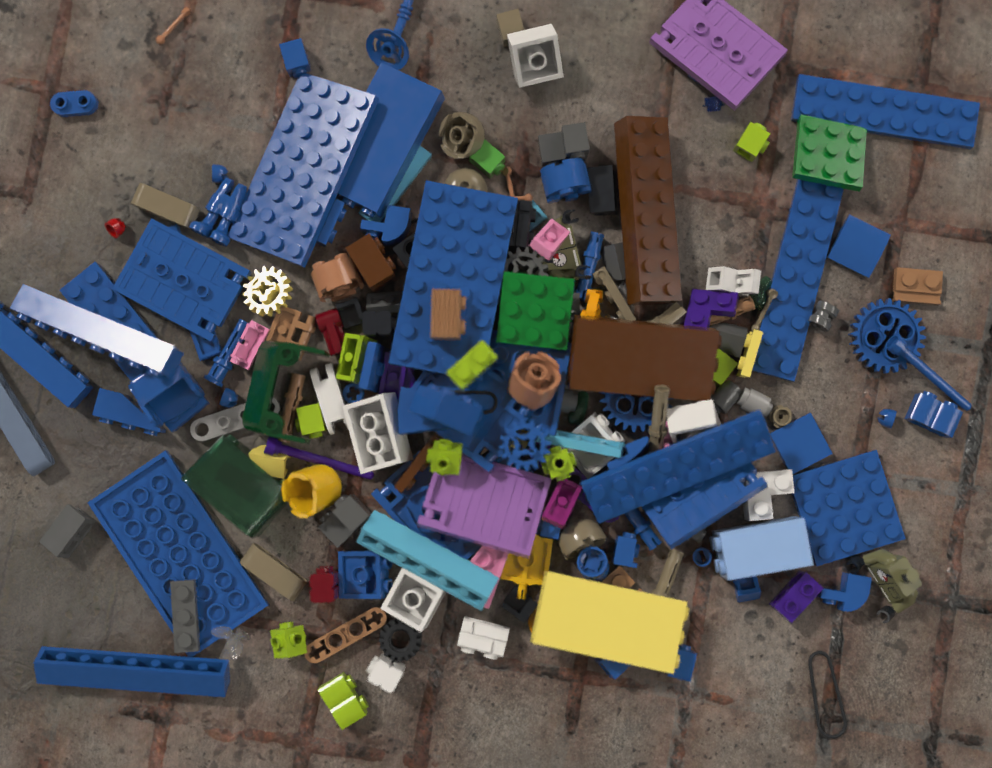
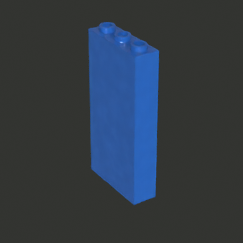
(390, 140)

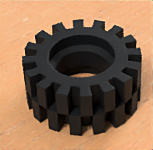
(399, 653)

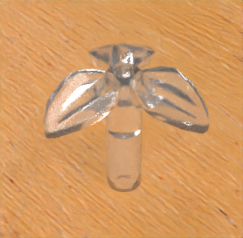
(233, 645)

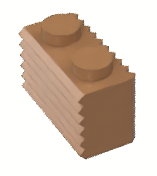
(446, 314)

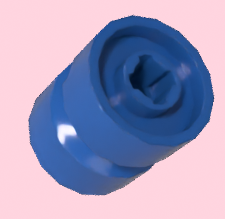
(593, 564)

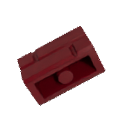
(324, 585)

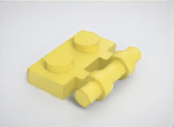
(751, 346)

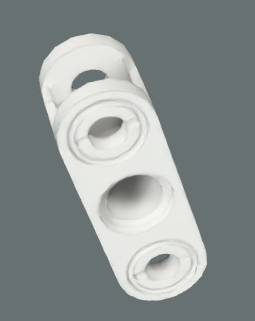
(329, 397)

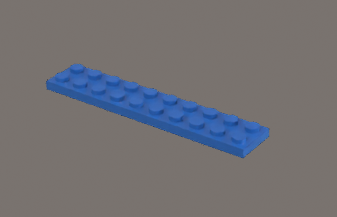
(797, 278)

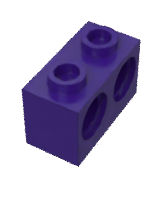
(795, 596)

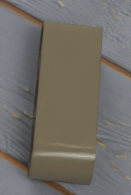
(164, 205)
(273, 572)

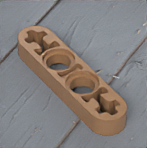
(347, 637)

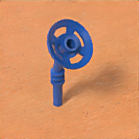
(391, 43)

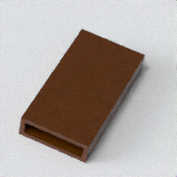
(640, 355)

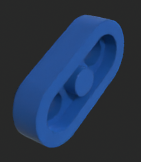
(72, 103)

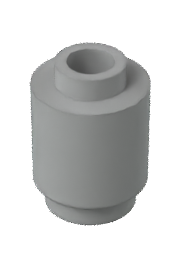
(752, 400)

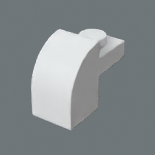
(733, 280)

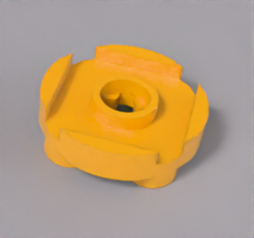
(592, 299)

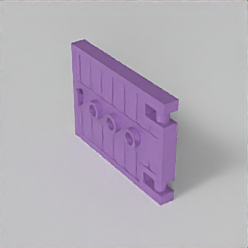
(719, 48)
(487, 506)

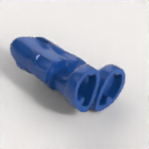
(221, 205)

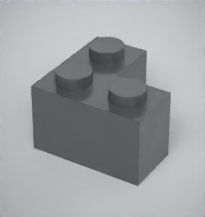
(563, 145)
(345, 519)

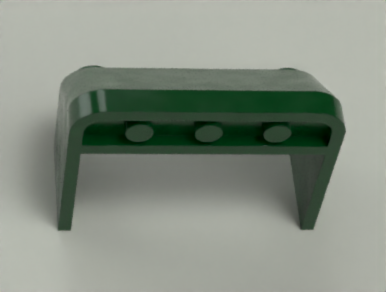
(257, 412)

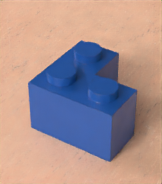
(444, 408)

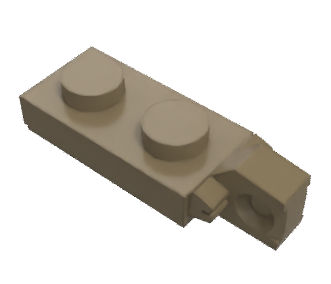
(613, 294)

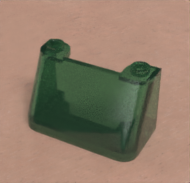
(236, 486)

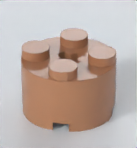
(336, 278)
(534, 379)

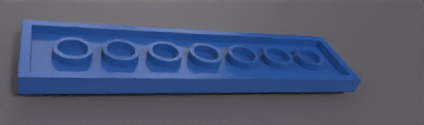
(888, 111)
(94, 293)
(678, 466)

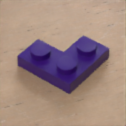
(708, 303)

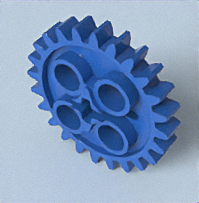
(869, 324)
(628, 418)

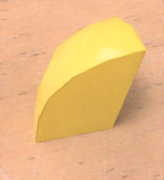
(273, 465)

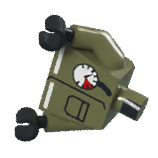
(566, 259)
(894, 578)

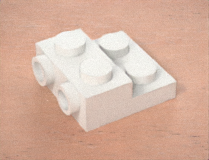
(597, 427)

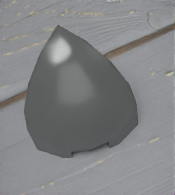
(614, 260)
(732, 338)

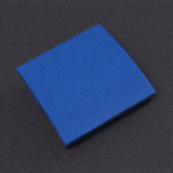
(859, 246)
(634, 451)

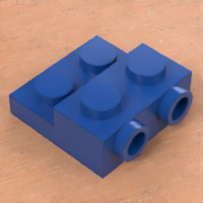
(363, 575)

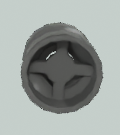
(823, 316)

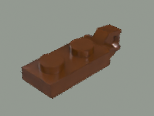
(419, 463)

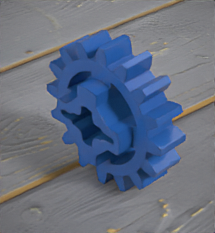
(517, 454)

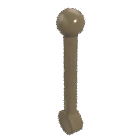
(772, 293)

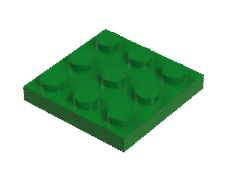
(829, 153)
(535, 310)

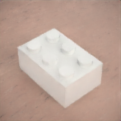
(376, 433)

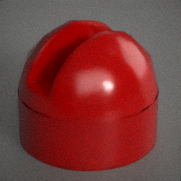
(115, 227)

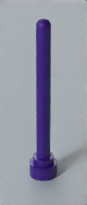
(275, 447)

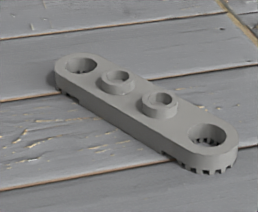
(224, 422)

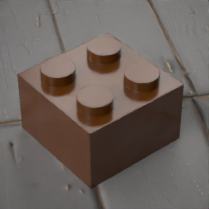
(369, 259)

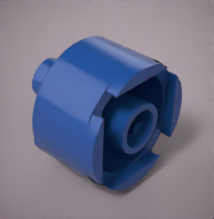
(565, 180)

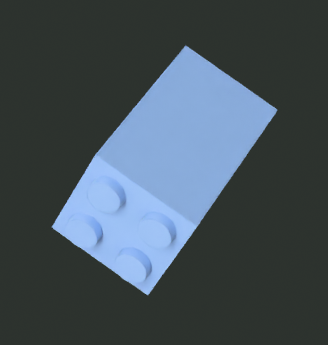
(761, 548)

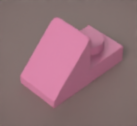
(549, 239)

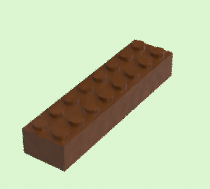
(647, 210)

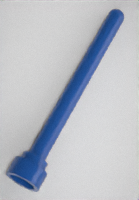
(898, 346)

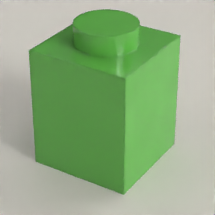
(488, 160)

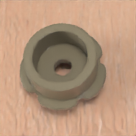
(785, 412)

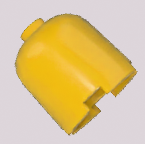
(311, 490)

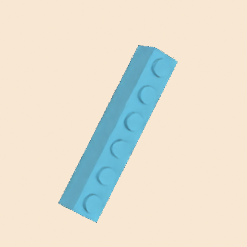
(427, 560)

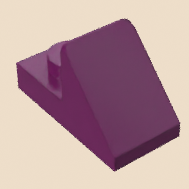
(562, 503)

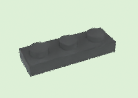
(185, 616)

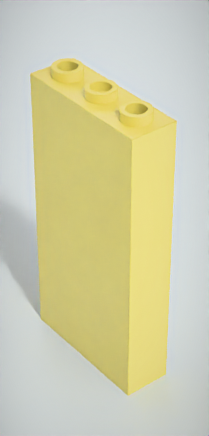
(609, 622)

